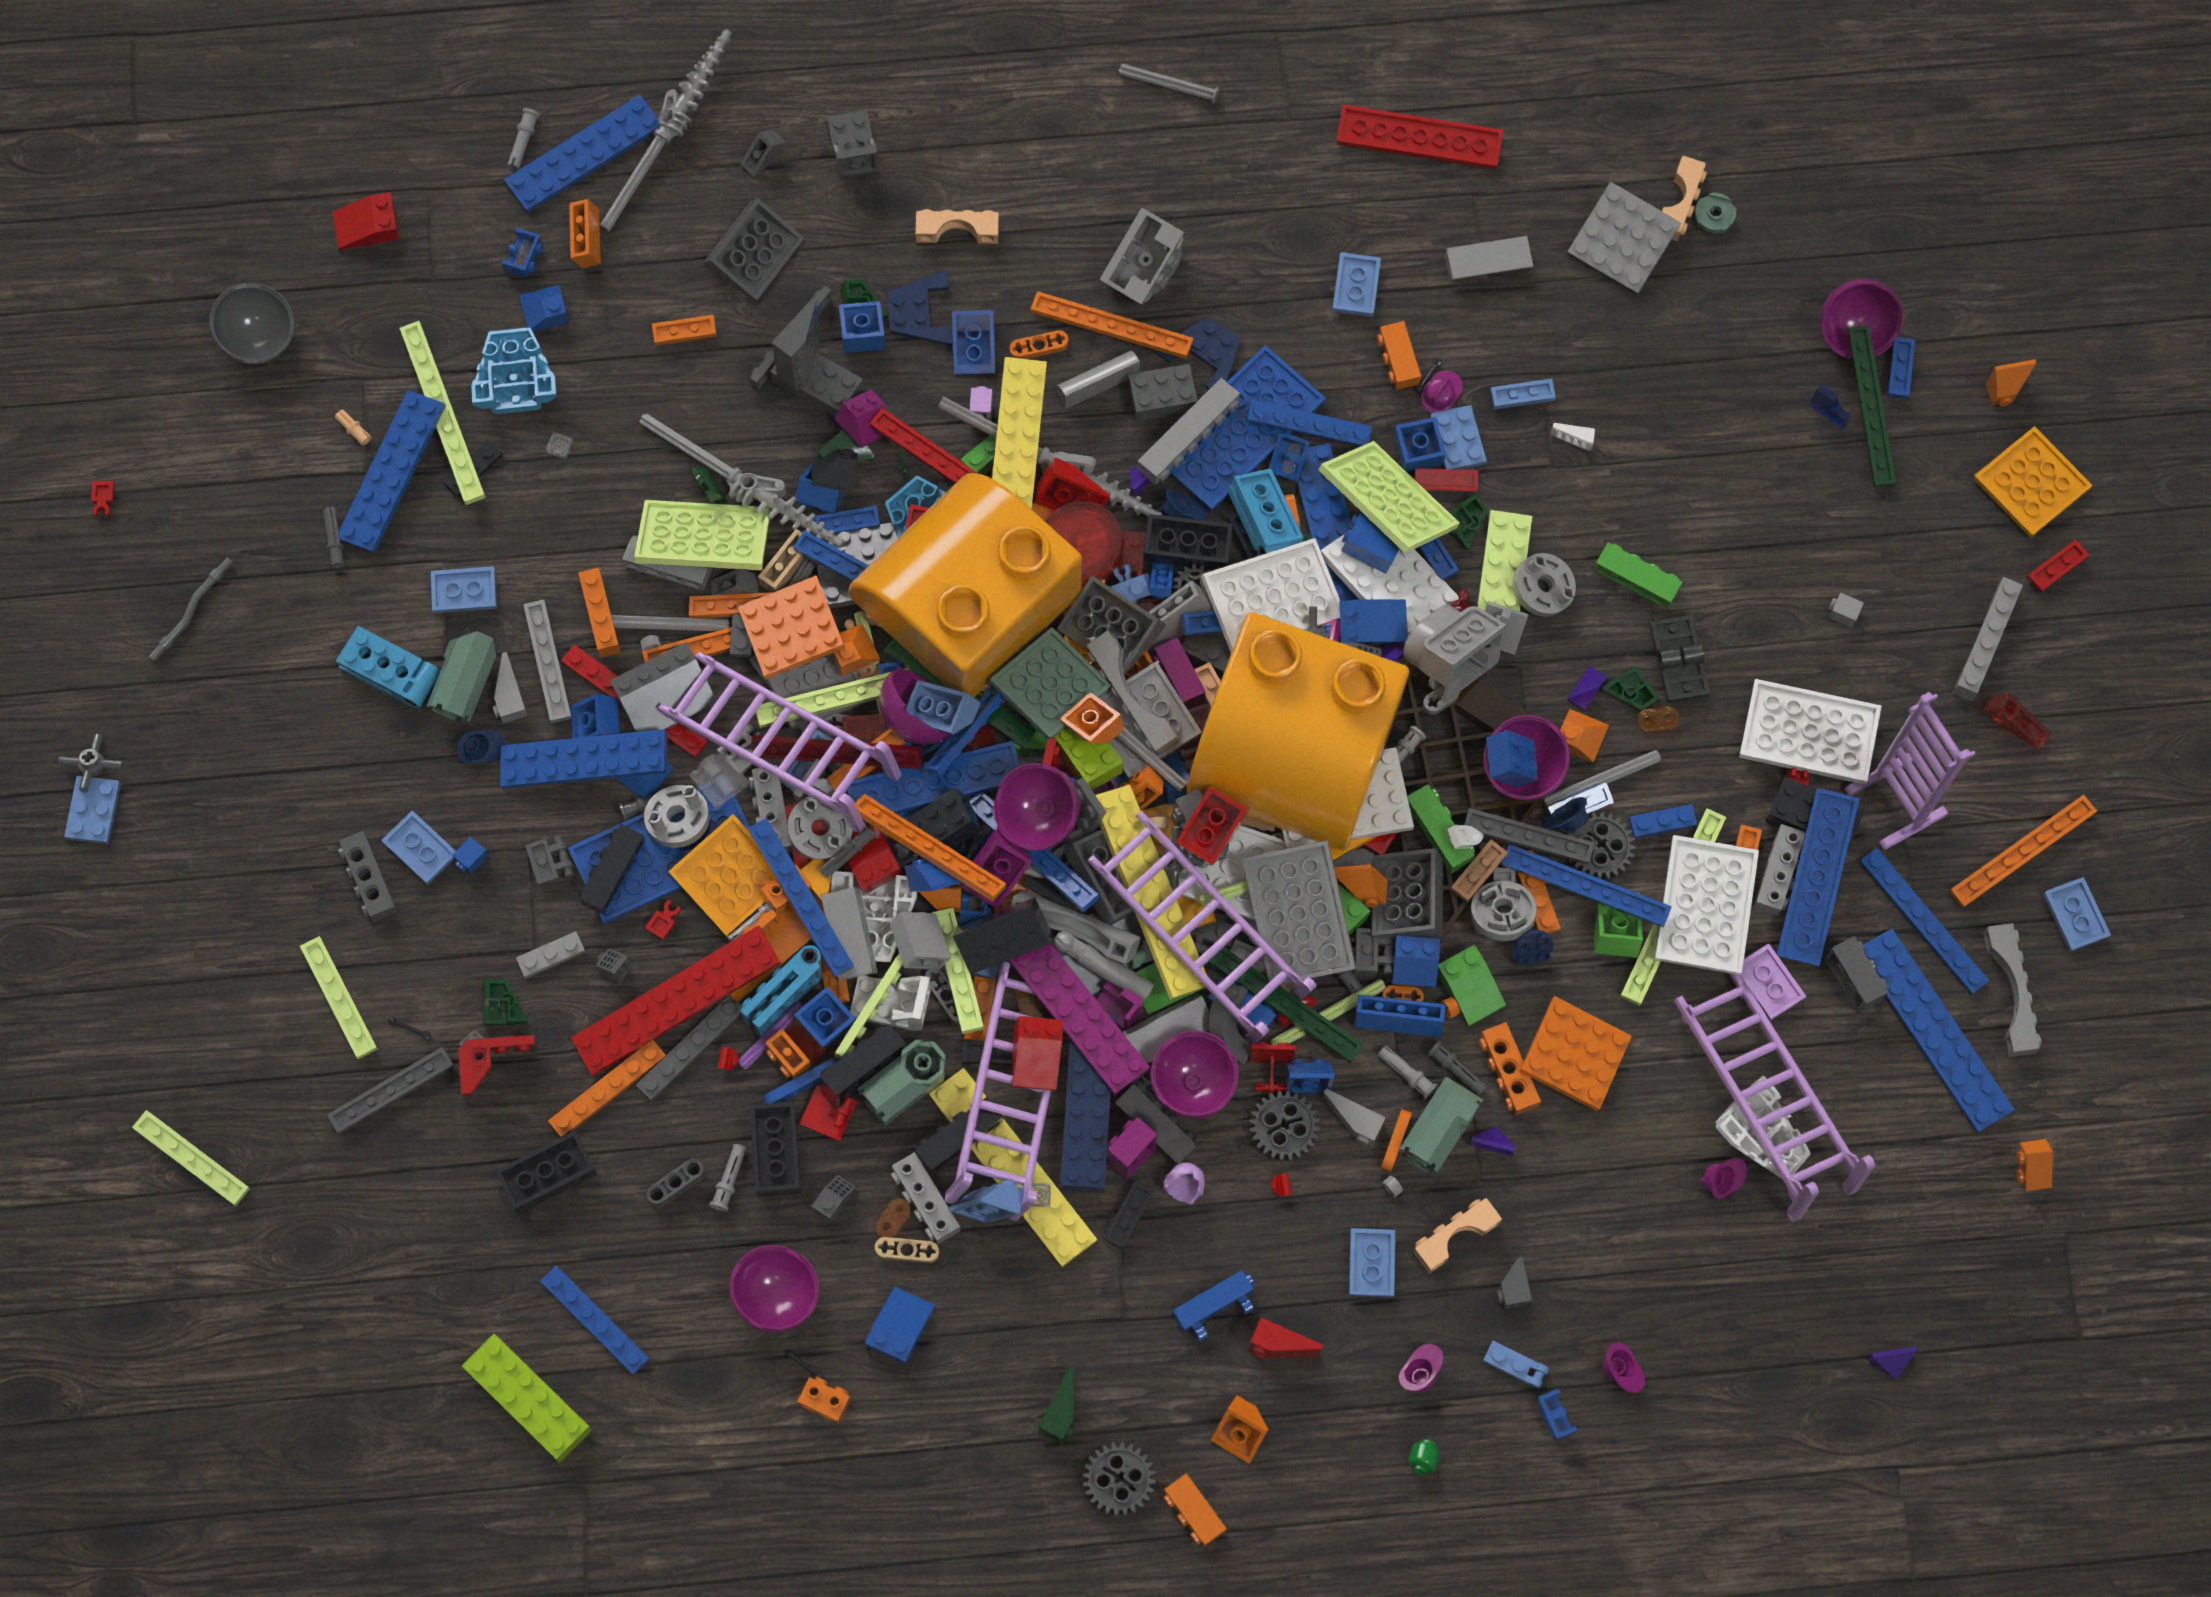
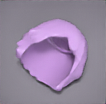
(1185, 1183)

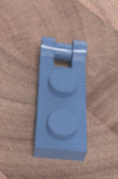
(1515, 1364)

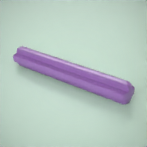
(760, 1046)

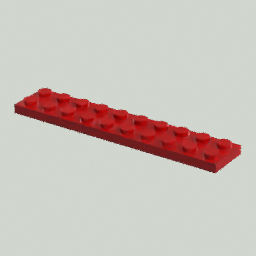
(675, 1000)

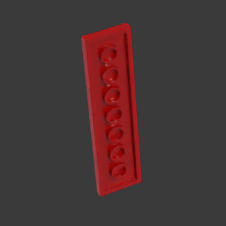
(1419, 136)

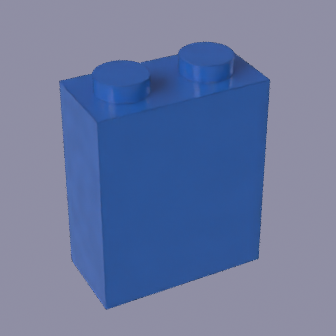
(1369, 544)

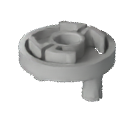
(1559, 593)
(685, 801)
(809, 811)
(1500, 925)

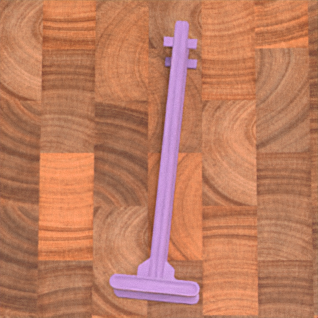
(1890, 764)
(839, 800)
(1303, 987)
(963, 1178)
(1801, 1196)

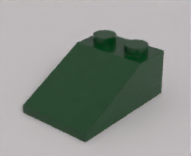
(1058, 1419)

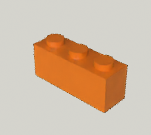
(584, 233)
(1399, 355)
(1194, 1511)

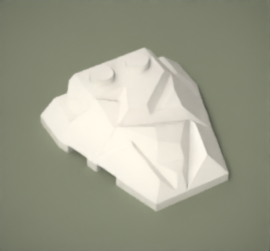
(880, 909)
(1741, 1136)

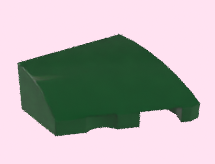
(858, 292)
(842, 441)
(708, 484)
(1469, 516)
(1633, 689)
(500, 1004)

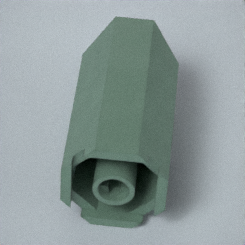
(463, 676)
(904, 1080)
(1440, 1126)

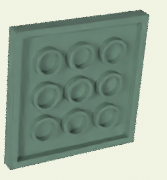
(1048, 682)

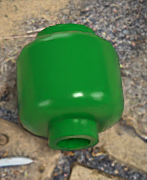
(1424, 1457)

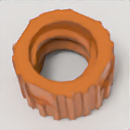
(1451, 1007)

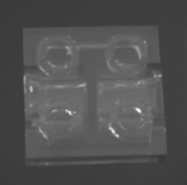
(719, 779)

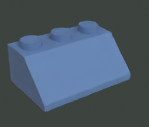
(942, 707)
(991, 1202)

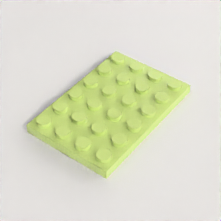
(1389, 496)
(702, 535)

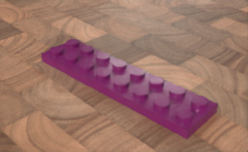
(1082, 1017)

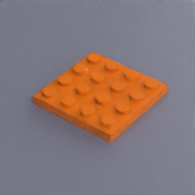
(791, 627)
(1575, 1053)

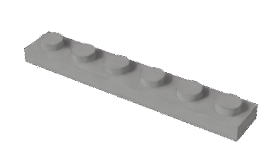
(547, 661)

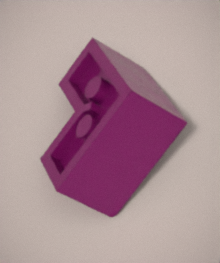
(1121, 1004)

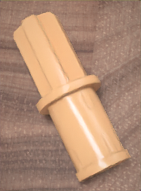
(353, 427)

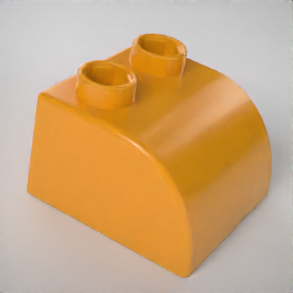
(970, 583)
(1298, 728)

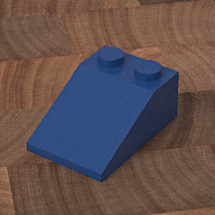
(973, 341)
(1373, 621)
(1309, 1077)
(899, 1326)

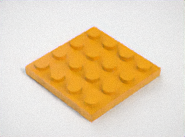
(2032, 482)
(724, 875)

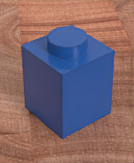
(469, 856)

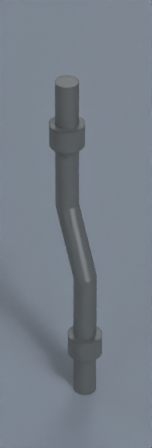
(166, 642)

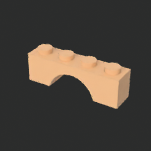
(1687, 177)
(933, 224)
(1479, 1219)

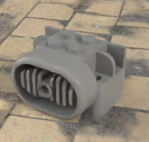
(1145, 258)
(1452, 647)

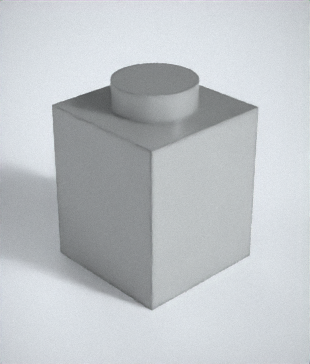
(1845, 609)

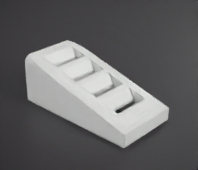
(1576, 435)

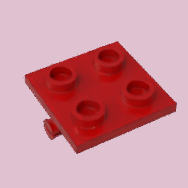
(1266, 1053)
(824, 1118)

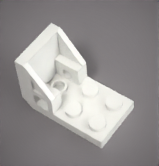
(902, 1008)

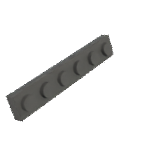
(762, 373)
(1530, 836)
(690, 1048)
(390, 1090)

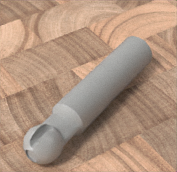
(1102, 965)

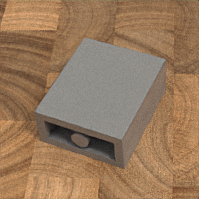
(920, 940)

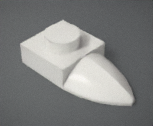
(1464, 836)

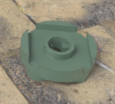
(1710, 223)

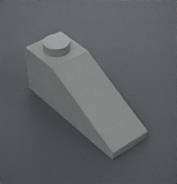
(507, 695)
(1357, 1119)

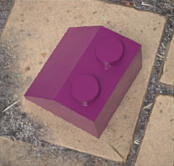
(857, 414)

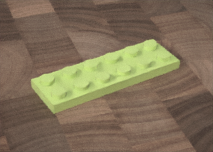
(1504, 551)

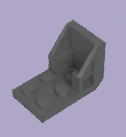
(853, 144)
(1088, 820)

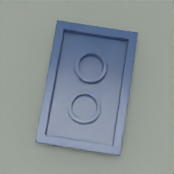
(1356, 284)
(1460, 438)
(463, 590)
(92, 811)
(419, 847)
(2076, 914)
(1372, 1262)

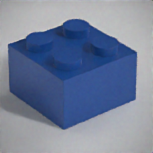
(1419, 444)
(1511, 758)

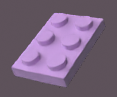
(1771, 982)

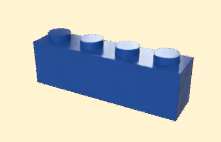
(1400, 1016)

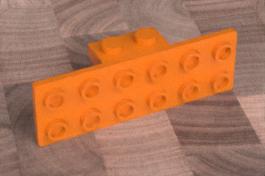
(786, 937)

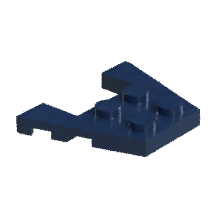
(910, 310)
(1211, 345)

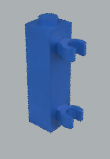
(1213, 1301)

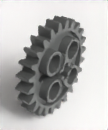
(1614, 835)
(1293, 1144)
(1106, 1495)

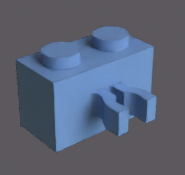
(1132, 587)

